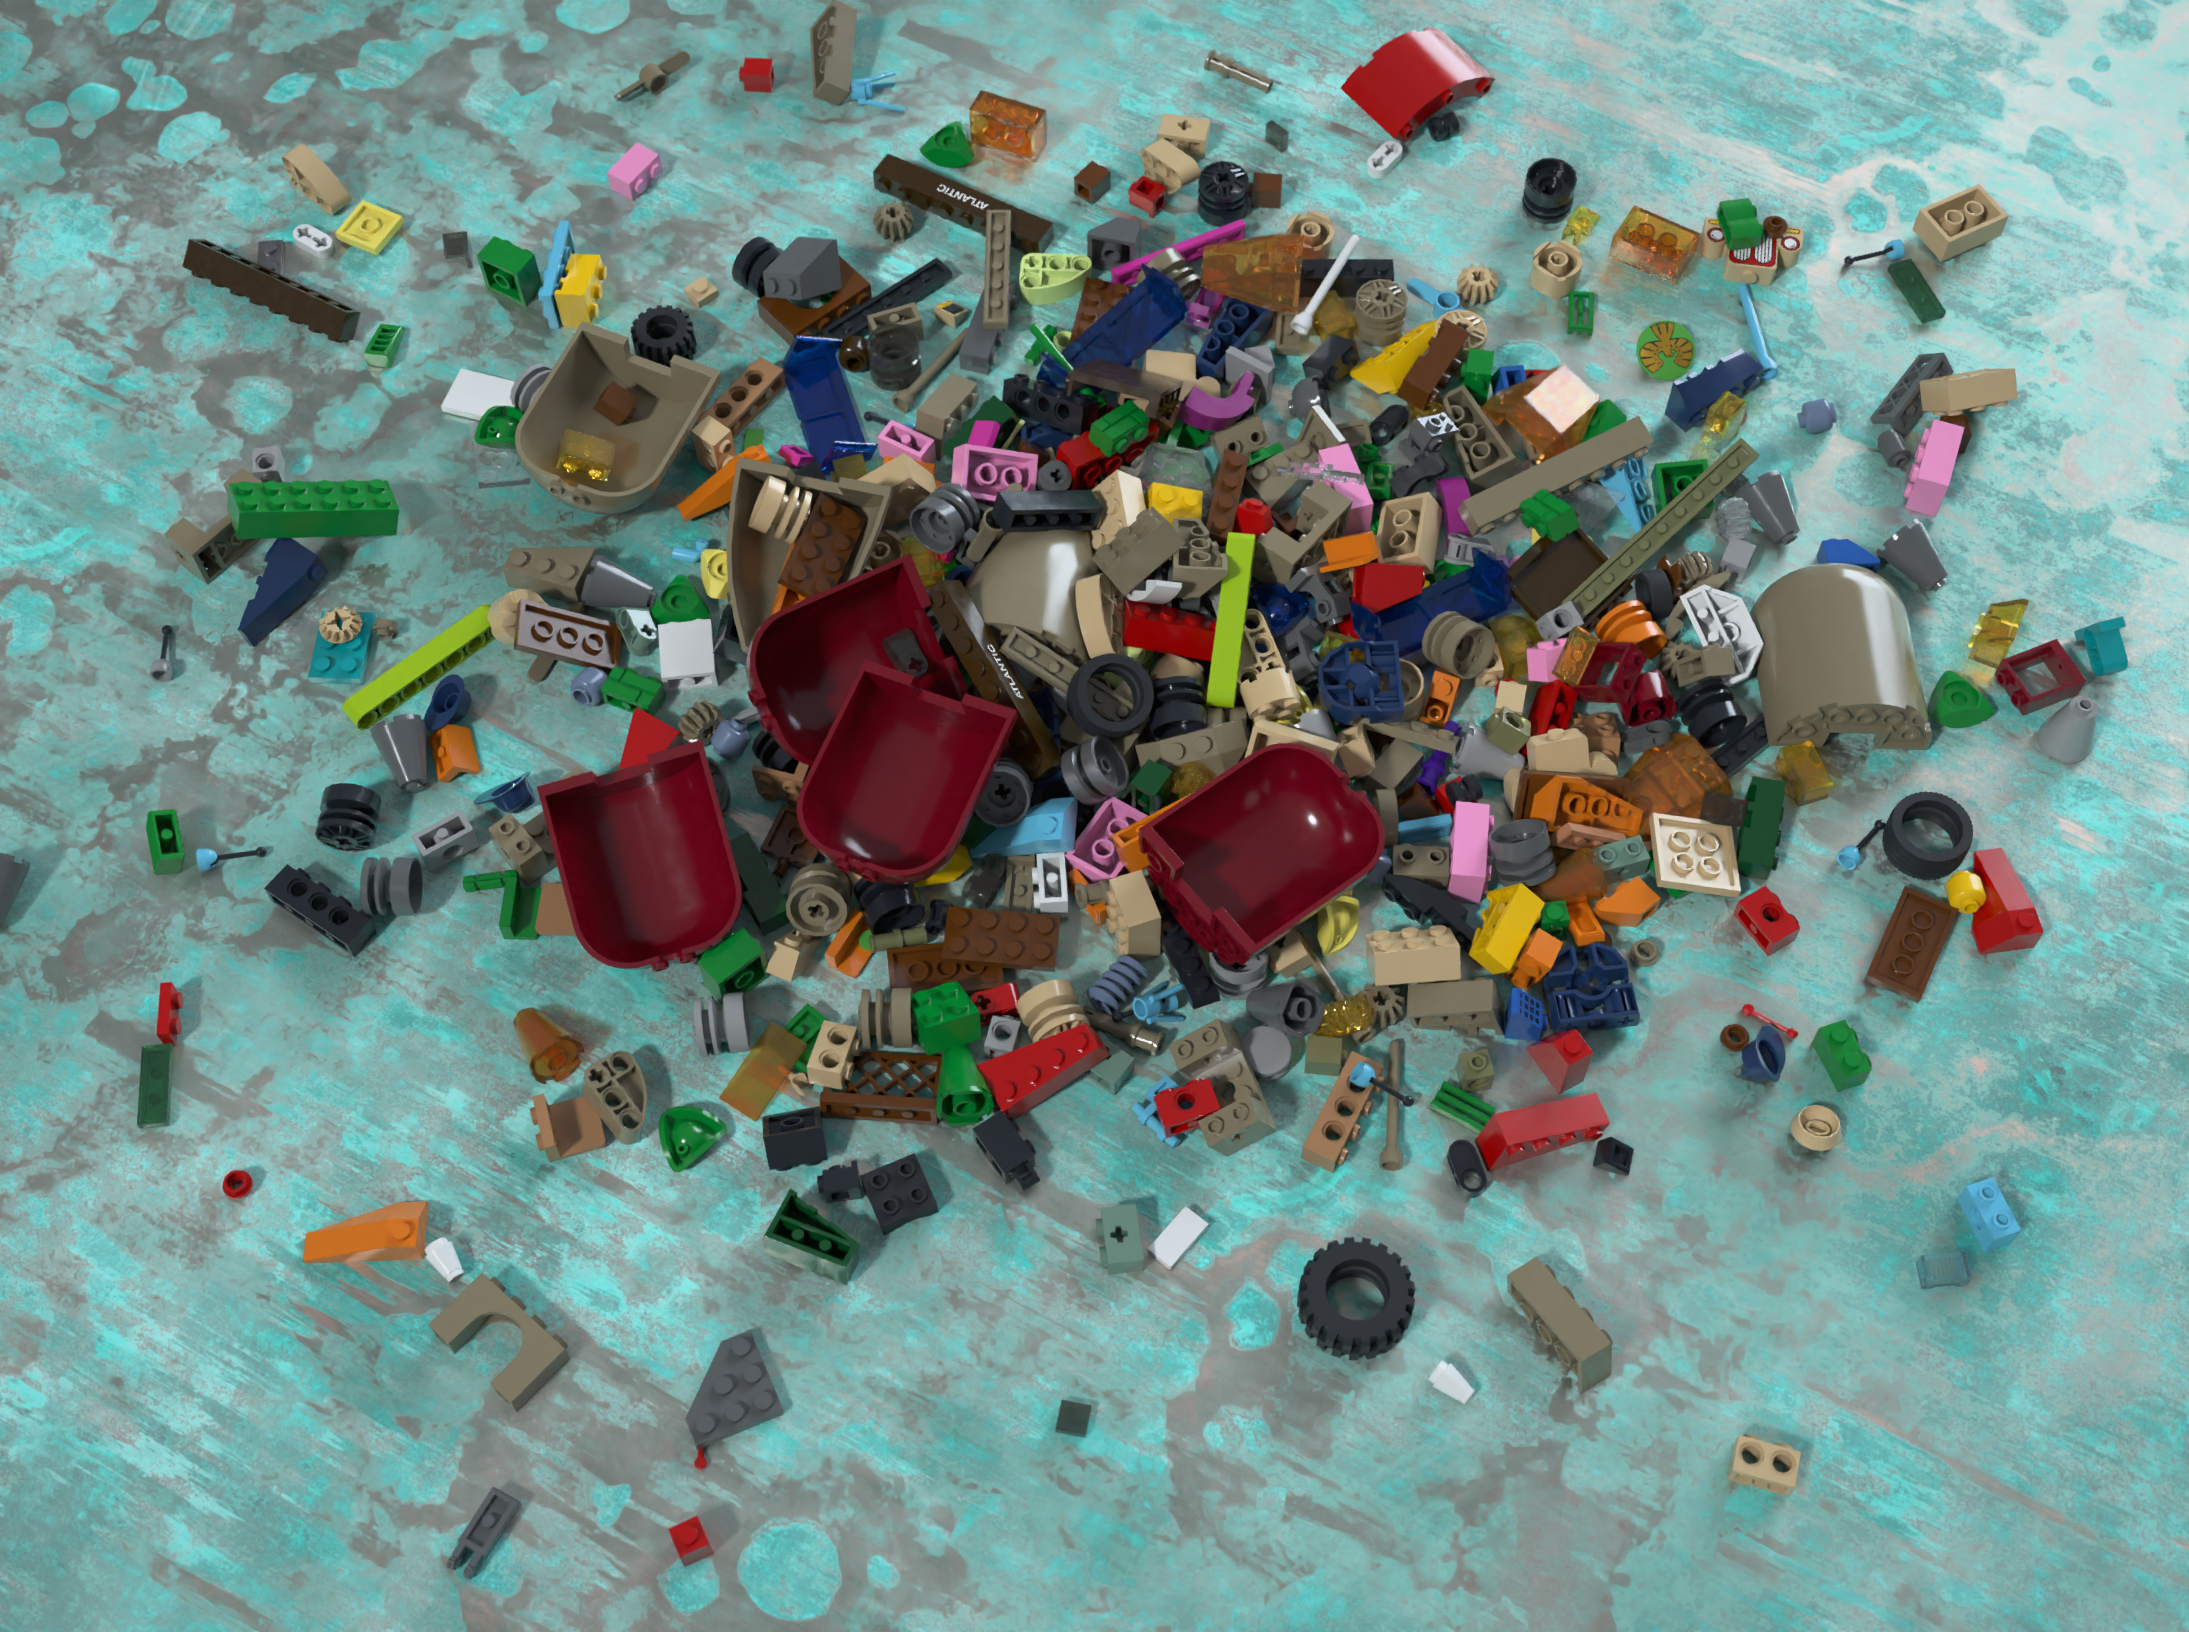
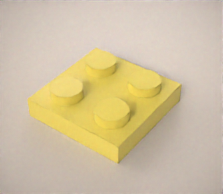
(369, 227)

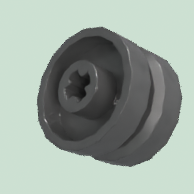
(1094, 770)

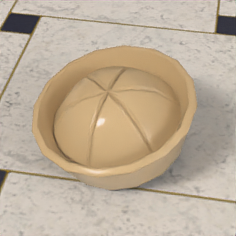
(1816, 1128)

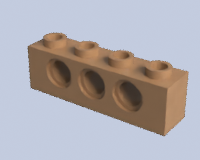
(747, 396)
(1330, 1153)

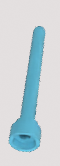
(1769, 366)

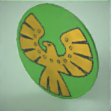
(1665, 350)

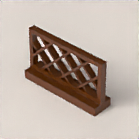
(880, 1105)

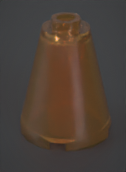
(1574, 880)
(547, 1046)

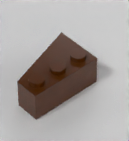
(1435, 366)

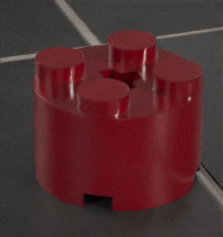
(1648, 701)

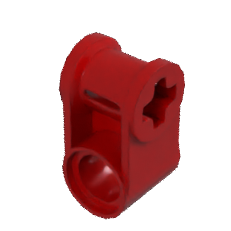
(997, 1002)

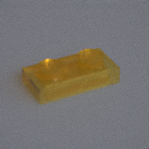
(1575, 656)

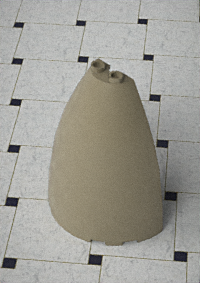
(758, 557)
(1032, 585)

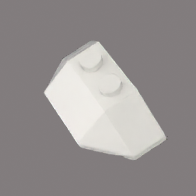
(1725, 621)

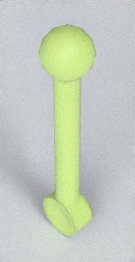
(1013, 434)

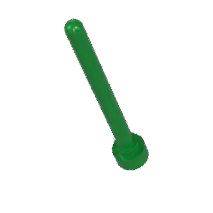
(1060, 359)

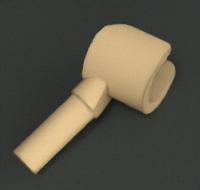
(798, 1081)

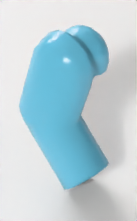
(691, 555)

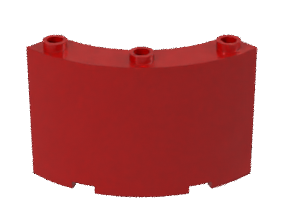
(1414, 80)

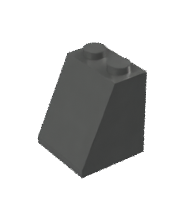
(804, 269)

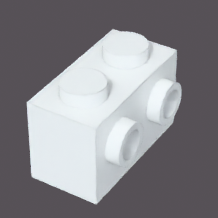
(1052, 884)

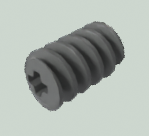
(1053, 476)

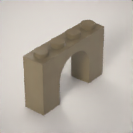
(486, 1304)

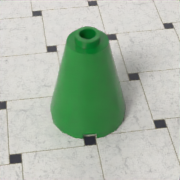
(961, 1089)

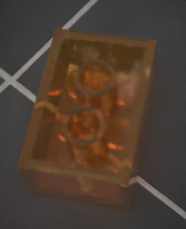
(1008, 126)
(1654, 244)

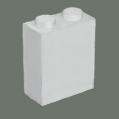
(687, 655)

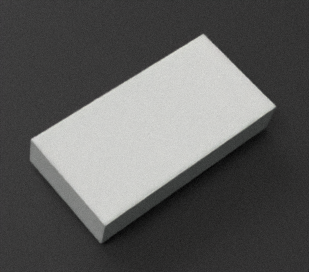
(1178, 1238)

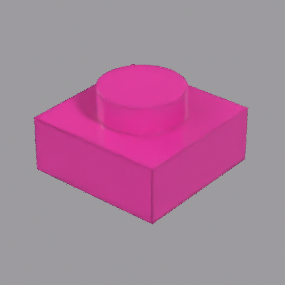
(795, 455)

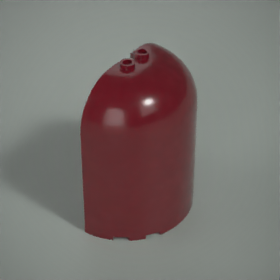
(812, 651)
(900, 776)
(1261, 849)
(645, 860)

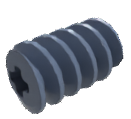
(1115, 982)

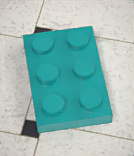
(342, 661)

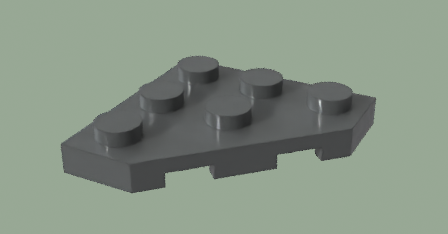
(733, 1393)

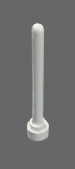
(1303, 322)

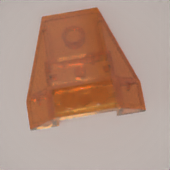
(1256, 270)
(1546, 409)
(1674, 780)

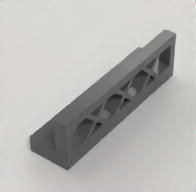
(1908, 407)

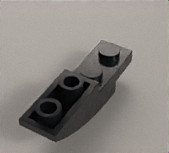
(1425, 902)

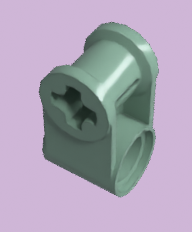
(636, 629)

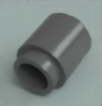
(1894, 449)

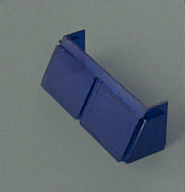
(1126, 328)
(823, 402)
(1471, 593)

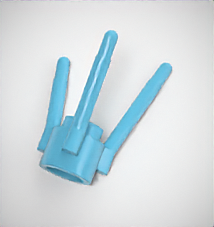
(863, 88)
(1150, 1004)

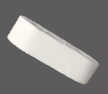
(1388, 162)
(311, 244)

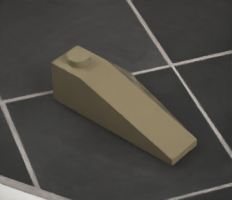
(1198, 561)

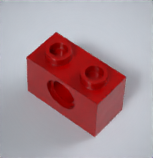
(1767, 934)
(1179, 1120)

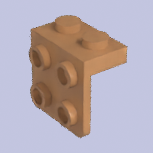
(1600, 732)
(780, 785)
(553, 912)
(567, 1127)

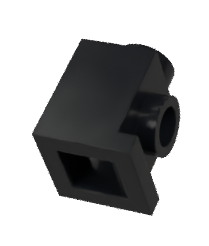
(840, 1183)

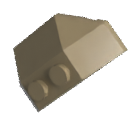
(1209, 748)

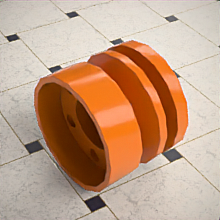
(1634, 625)

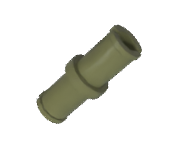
(897, 939)

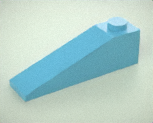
(1631, 481)
(1043, 829)

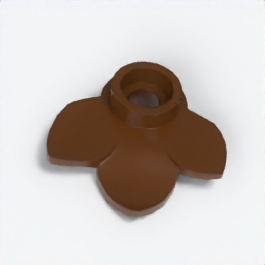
(1674, 576)

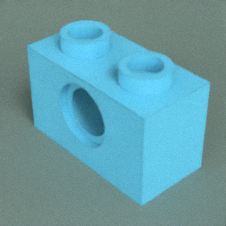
(1988, 1214)

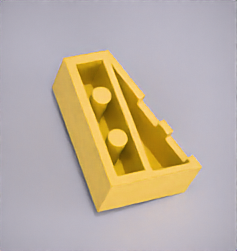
(580, 289)
(1505, 927)

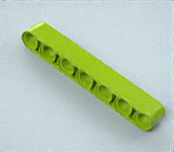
(1231, 621)
(419, 669)

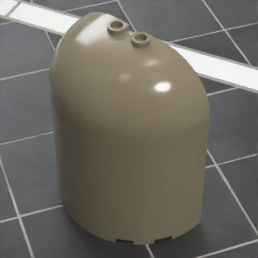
(645, 445)
(1838, 660)

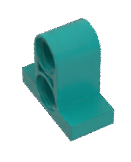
(2104, 646)

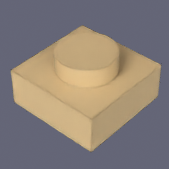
(701, 292)

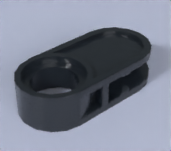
(1391, 421)
(1465, 1162)

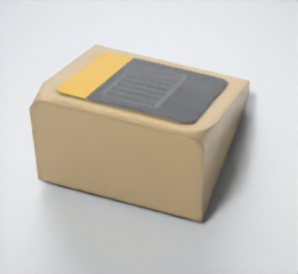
(950, 313)

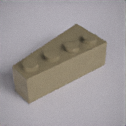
(832, 52)
(1478, 446)
(1562, 1322)

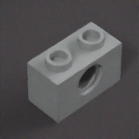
(445, 840)

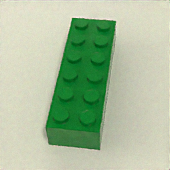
(312, 509)

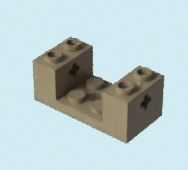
(1320, 518)
(210, 552)
(526, 846)
(1219, 1055)

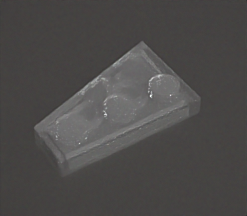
(1320, 472)

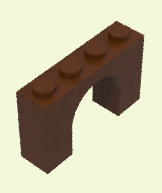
(794, 321)
(1227, 488)

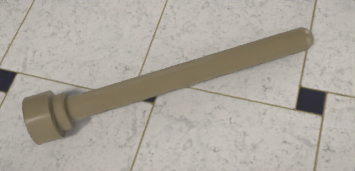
(904, 399)
(1361, 1036)
(1391, 1157)

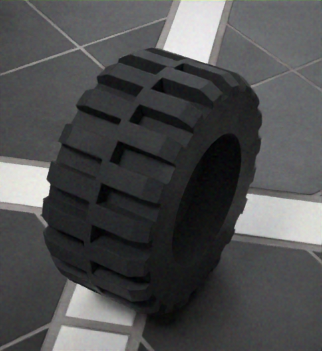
(1363, 1262)

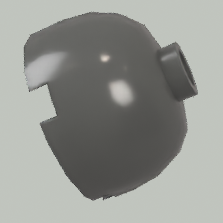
(1308, 394)

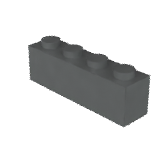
(981, 345)

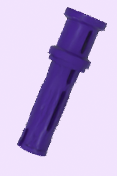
(1434, 767)

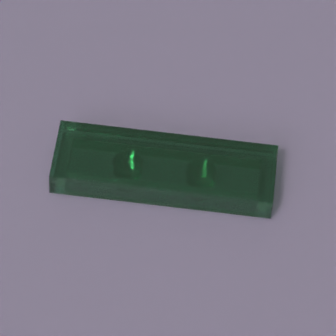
(1916, 291)
(155, 1086)

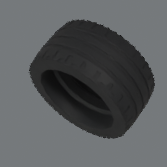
(1132, 674)
(1939, 810)

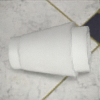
(444, 1259)
(1451, 1382)

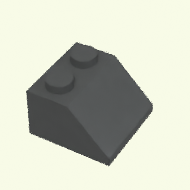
(1114, 243)

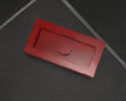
(168, 1013)

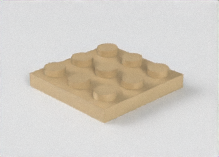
(1694, 855)

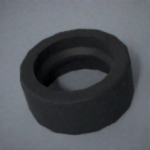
(1654, 592)

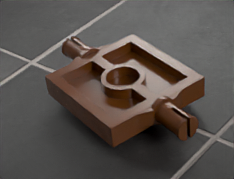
(787, 842)

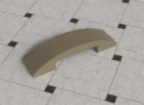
(1674, 624)
(1019, 883)

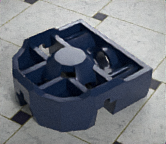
(1336, 671)
(1567, 1006)

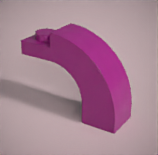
(1205, 308)
(1217, 413)
(1449, 495)

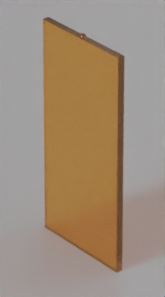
(763, 1071)

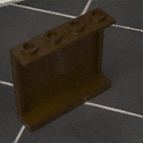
(1158, 389)
(1554, 570)

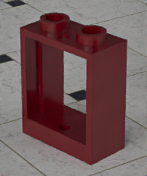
(2057, 662)
(1622, 681)

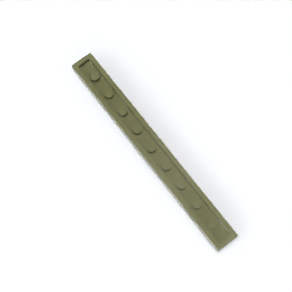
(1662, 528)

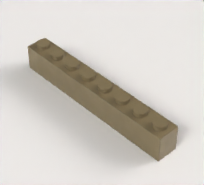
(1557, 475)

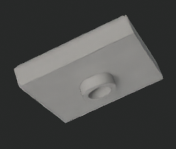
(1239, 362)

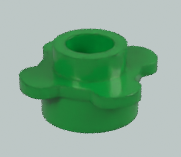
(1367, 452)

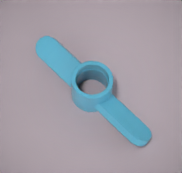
(1435, 297)

